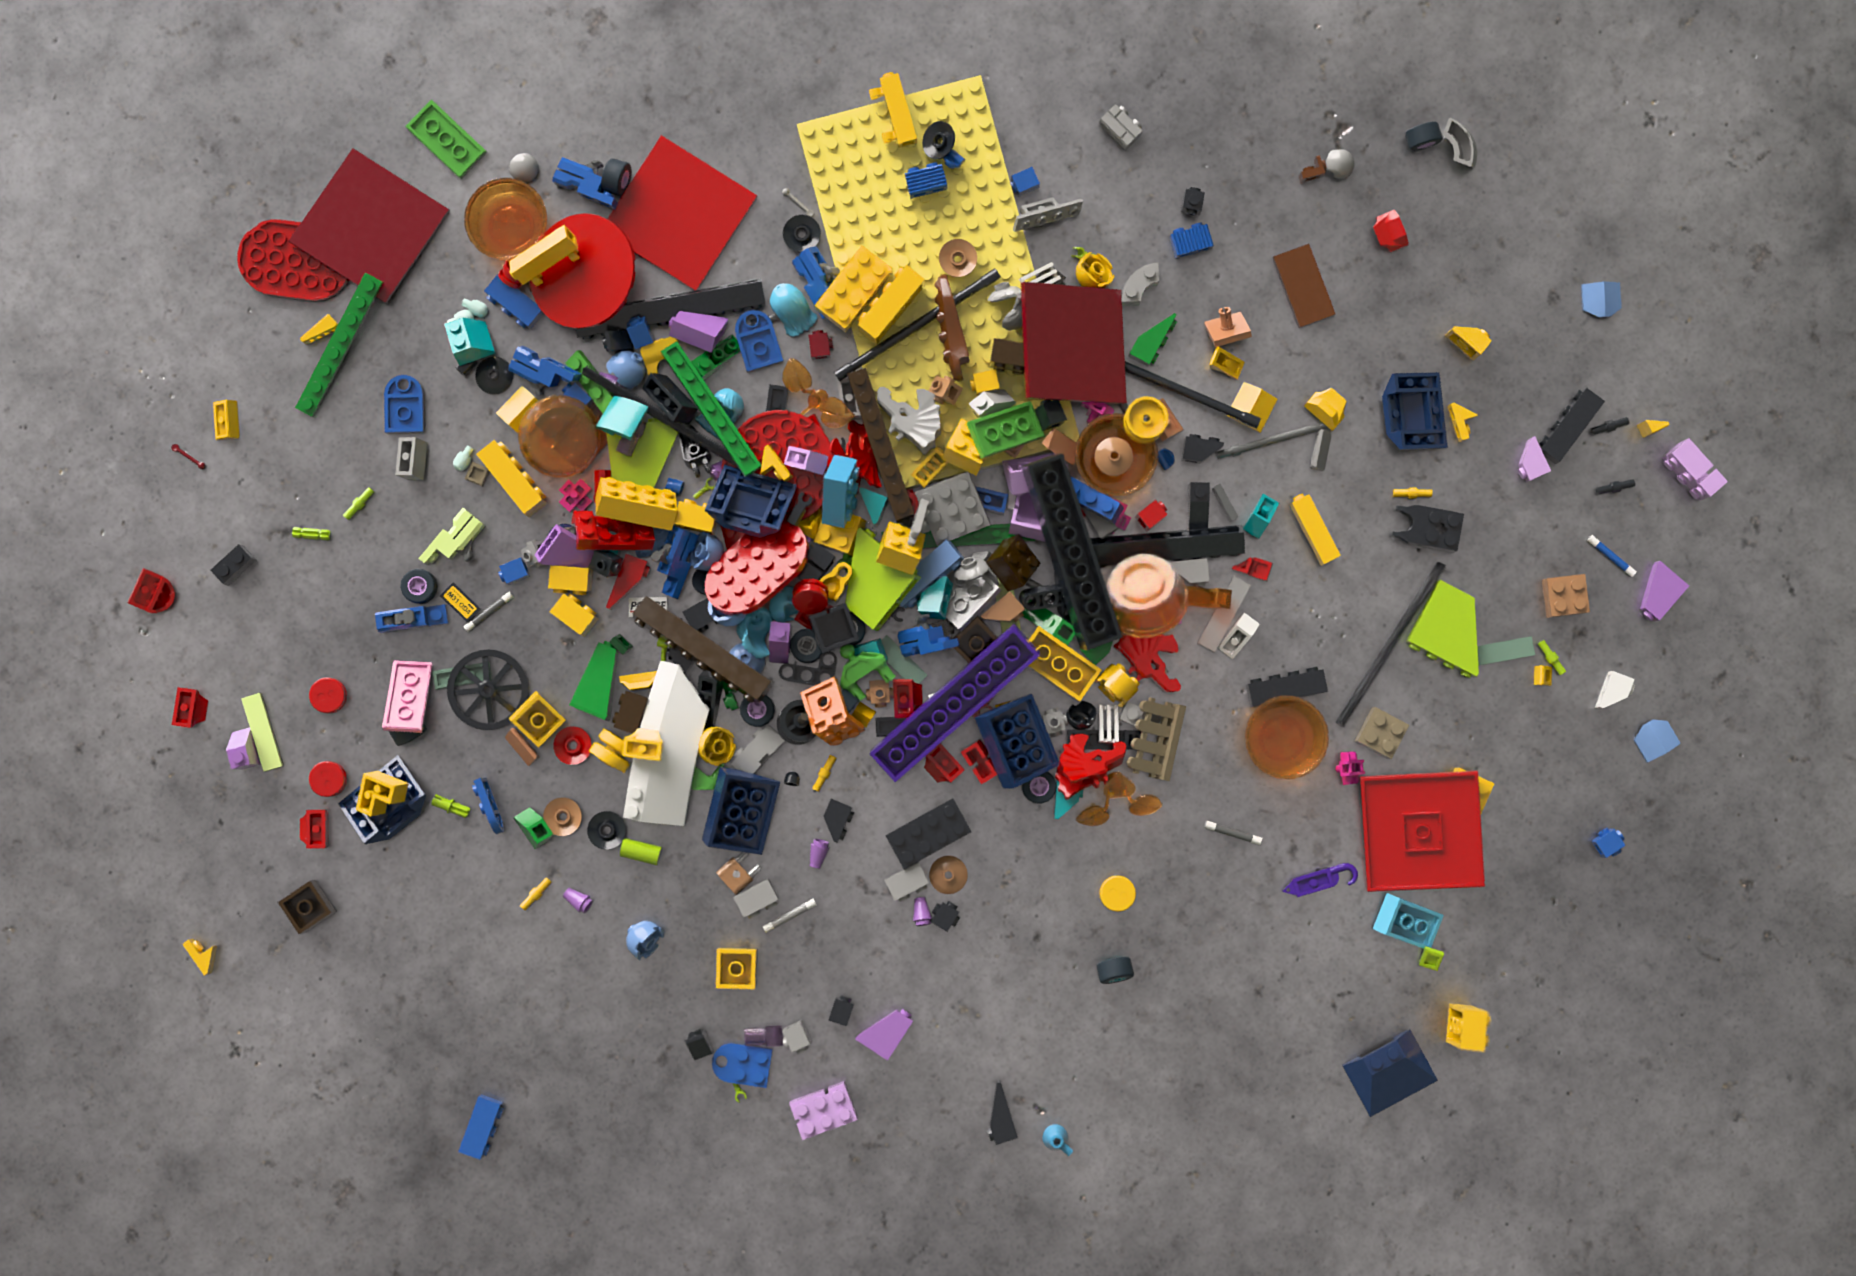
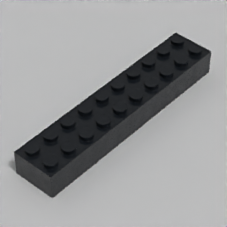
(1071, 551)

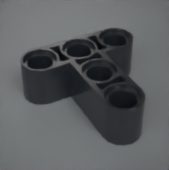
(1038, 602)
(816, 672)

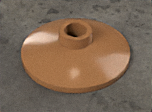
(959, 248)
(1111, 466)
(555, 809)
(938, 871)

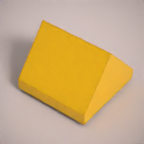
(1543, 675)
(863, 714)

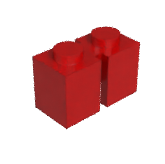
(1151, 515)
(978, 753)

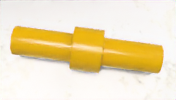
(1412, 493)
(824, 773)
(535, 894)

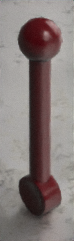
(176, 448)

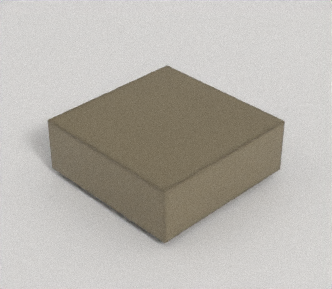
(477, 474)

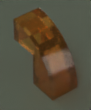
(1209, 598)

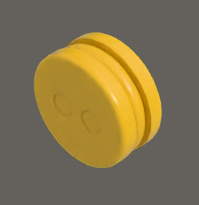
(1117, 893)

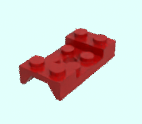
(595, 535)

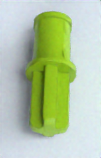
(450, 806)

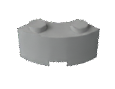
(1462, 141)
(1139, 282)
(758, 751)

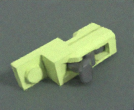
(455, 541)

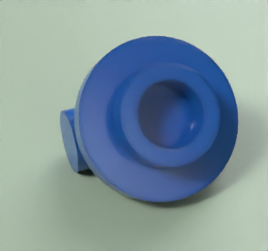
(953, 160)
(1166, 458)

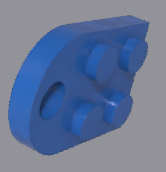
(757, 342)
(403, 407)
(488, 805)
(744, 1064)

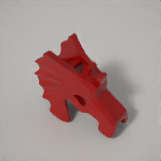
(860, 449)
(1143, 652)
(1080, 770)

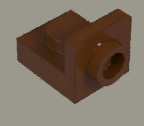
(1311, 173)

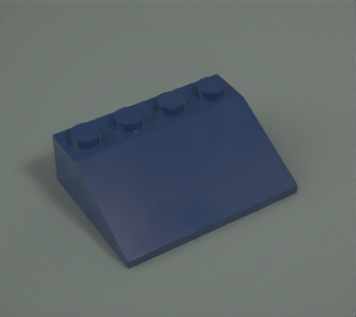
(1017, 741)
(740, 811)

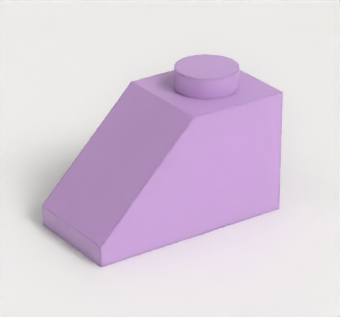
(806, 460)
(1532, 461)

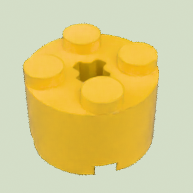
(1117, 684)

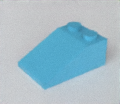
(1408, 921)

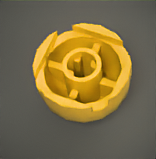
(1094, 271)
(716, 746)

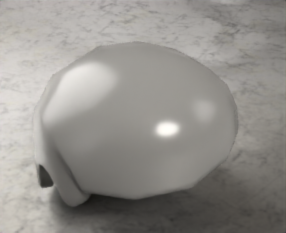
(1340, 163)
(524, 167)

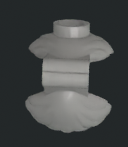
(1004, 291)
(976, 567)

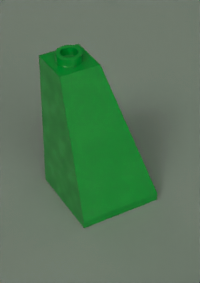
(596, 686)

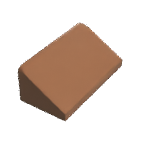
(1060, 443)
(521, 746)

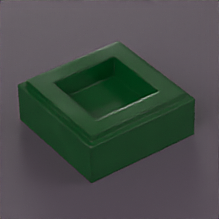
(621, 644)

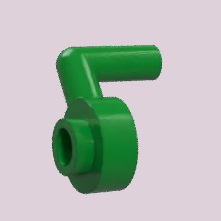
(730, 700)

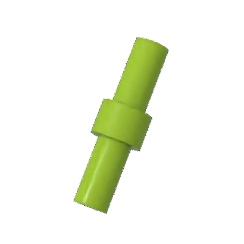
(358, 503)
(1551, 657)

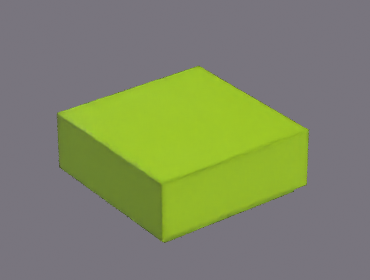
(1431, 958)

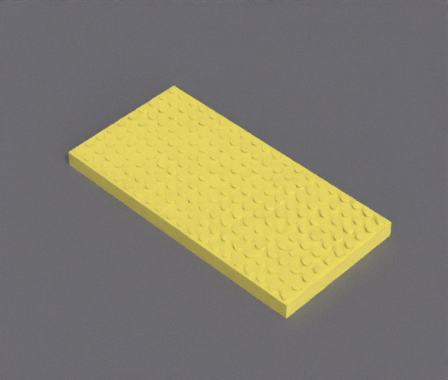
(868, 204)

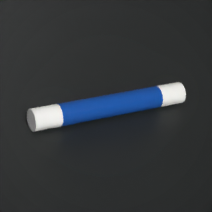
(1612, 556)

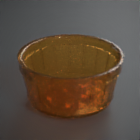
(505, 218)
(559, 436)
(1135, 478)
(1147, 595)
(1286, 737)

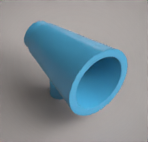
(1056, 1131)

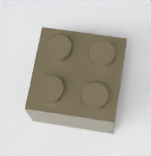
(1381, 733)

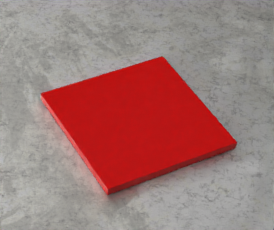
(680, 212)
(1422, 831)

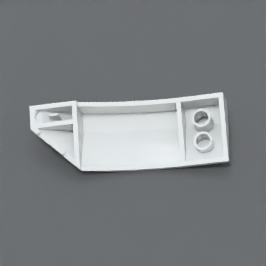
(662, 788)

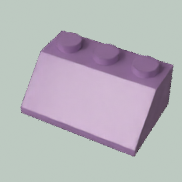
(1014, 475)

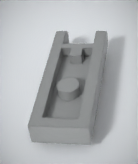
(918, 524)

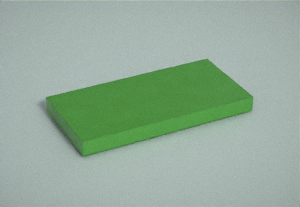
(446, 139)
(1005, 429)

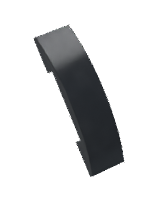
(1093, 740)

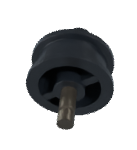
(794, 724)

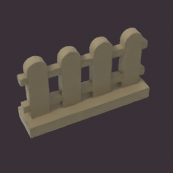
(1167, 741)

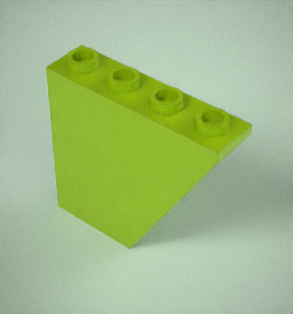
(648, 457)
(874, 588)
(1448, 629)

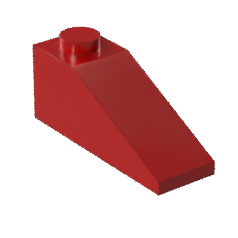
(630, 577)

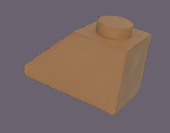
(1004, 610)

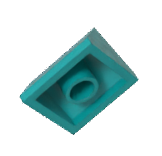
(875, 504)

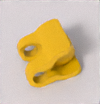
(652, 353)
(835, 583)

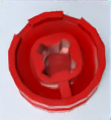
(506, 277)

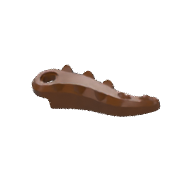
(951, 331)

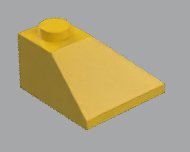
(1469, 340)

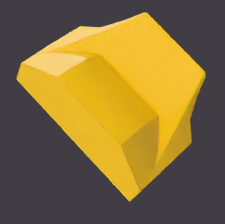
(1327, 407)
(638, 681)
(643, 745)

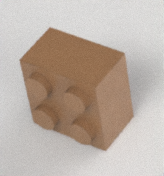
(1565, 596)

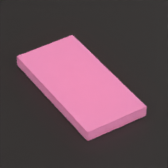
(407, 696)

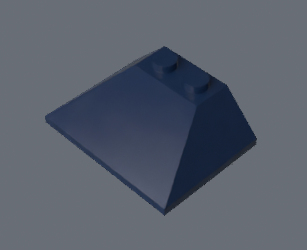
(1415, 411)
(749, 503)
(397, 815)
(1390, 1073)

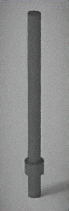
(1237, 449)

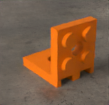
(832, 721)

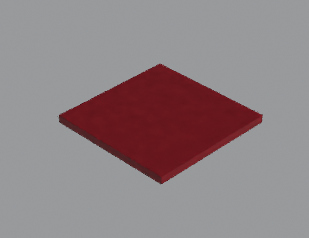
(369, 224)
(1073, 343)

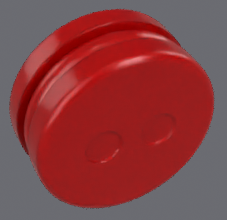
(810, 596)
(328, 695)
(327, 779)

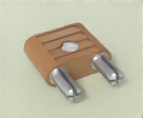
(735, 875)

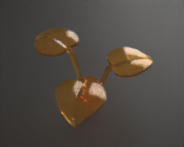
(834, 411)
(1119, 787)

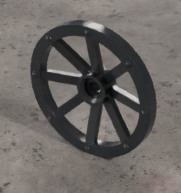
(451, 693)

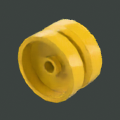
(1156, 417)
(612, 752)

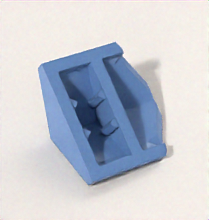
(1601, 298)
(1656, 739)

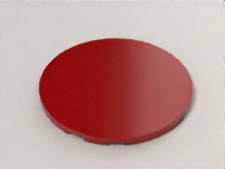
(595, 284)
(783, 430)

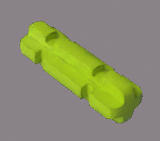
(308, 533)

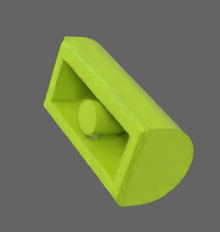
(640, 851)

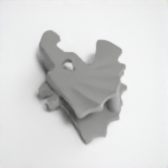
(918, 425)

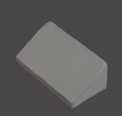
(1321, 450)

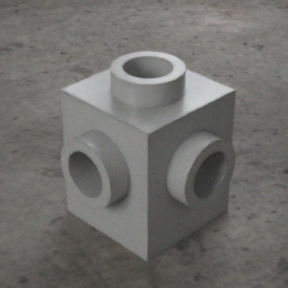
(529, 551)
(1062, 722)

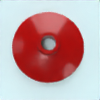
(562, 745)

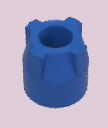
(675, 486)

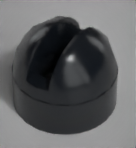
(792, 779)

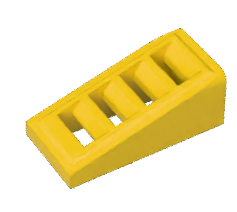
(322, 328)
(919, 478)

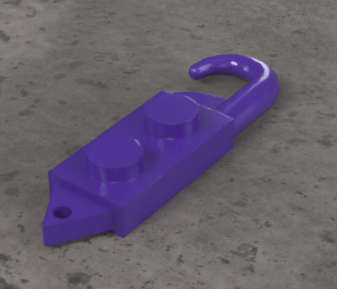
(1319, 880)

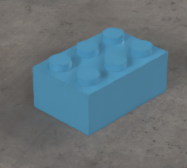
(840, 491)

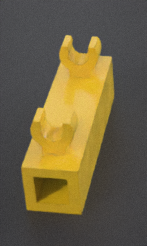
(898, 110)
(543, 255)
(1314, 529)

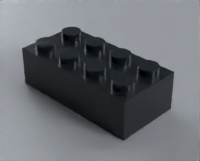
(928, 833)

